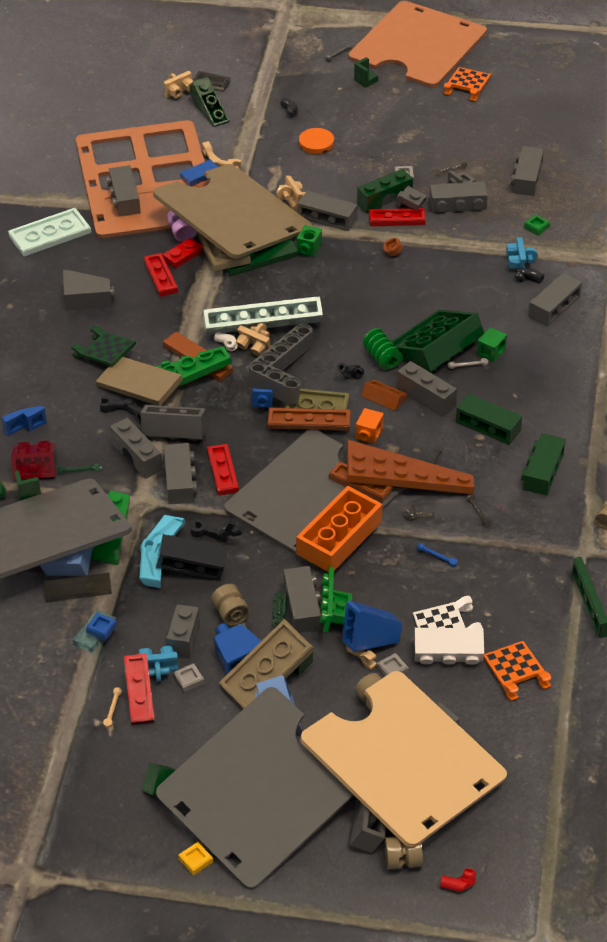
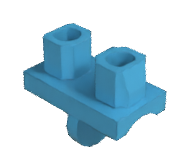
(518, 255)
(161, 663)

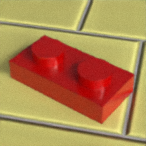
(182, 253)

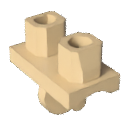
(177, 84)
(291, 192)
(257, 336)

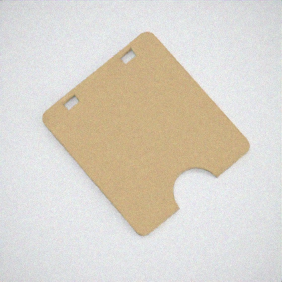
(405, 759)

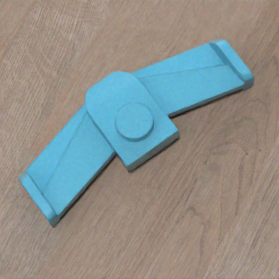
(149, 549)

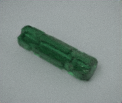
(279, 608)

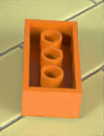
(339, 529)

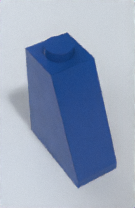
(369, 627)

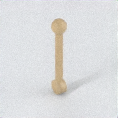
(108, 721)

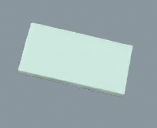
(49, 232)

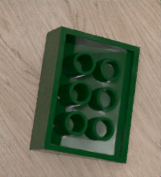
(439, 338)

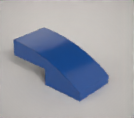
(26, 418)

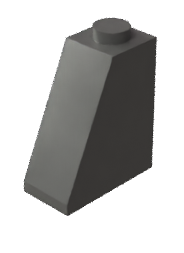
(86, 290)

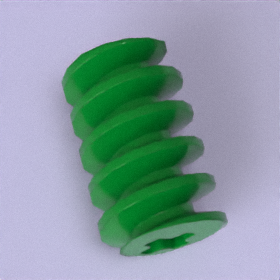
(382, 349)

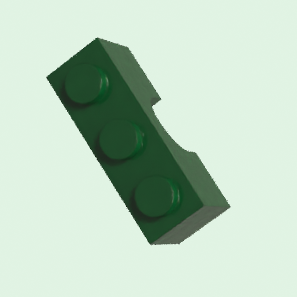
(372, 194)

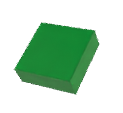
(537, 225)

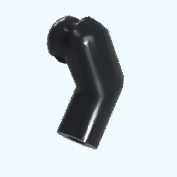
(530, 273)

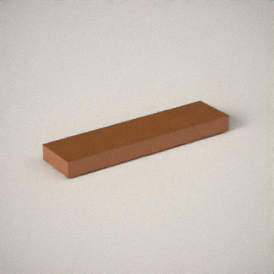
(183, 346)
(309, 419)

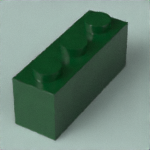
(489, 419)
(543, 464)

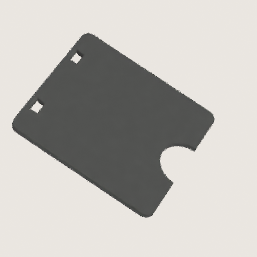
(292, 490)
(57, 525)
(255, 790)

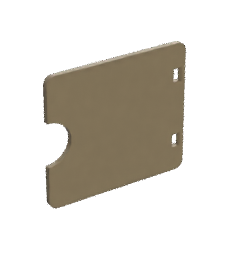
(232, 211)

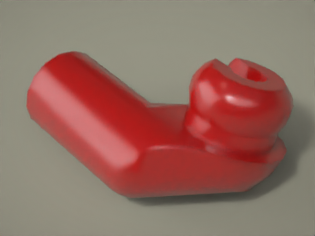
(459, 884)

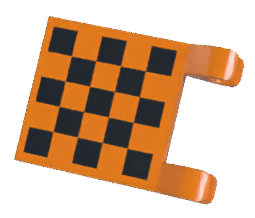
(467, 80)
(516, 665)

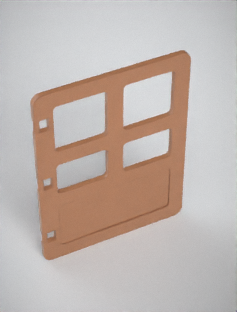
(153, 213)

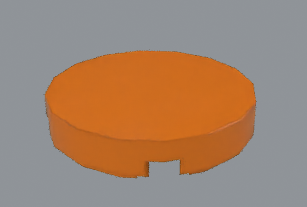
(316, 140)

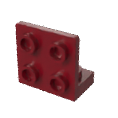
(34, 460)

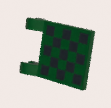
(105, 349)

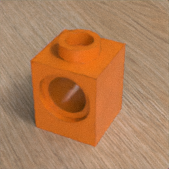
(369, 425)

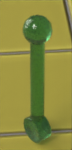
(96, 467)

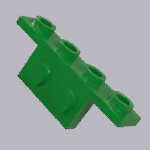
(333, 602)

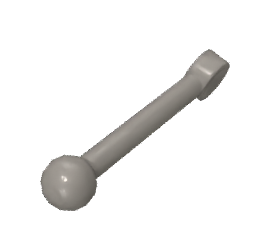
(484, 362)

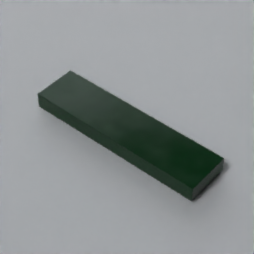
(267, 256)
(590, 597)

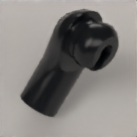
(292, 106)
(350, 371)

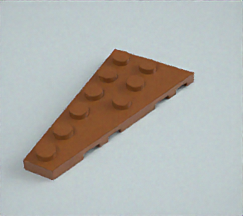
(386, 468)

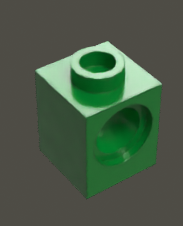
(309, 240)
(492, 344)

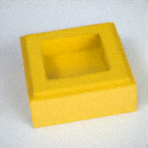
(195, 858)

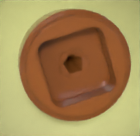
(392, 247)

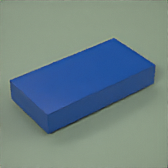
(196, 174)

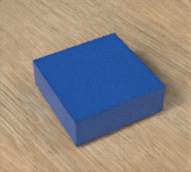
(101, 626)

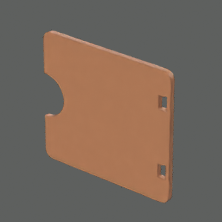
(422, 42)

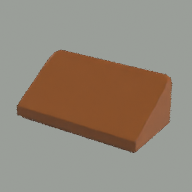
(383, 394)

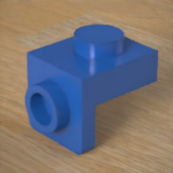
(262, 398)

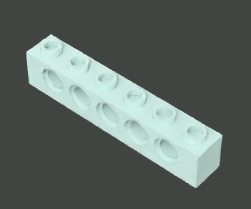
(269, 313)

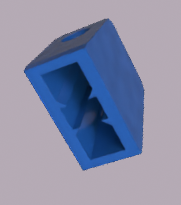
(233, 645)

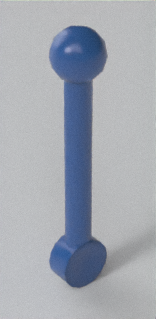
(452, 561)

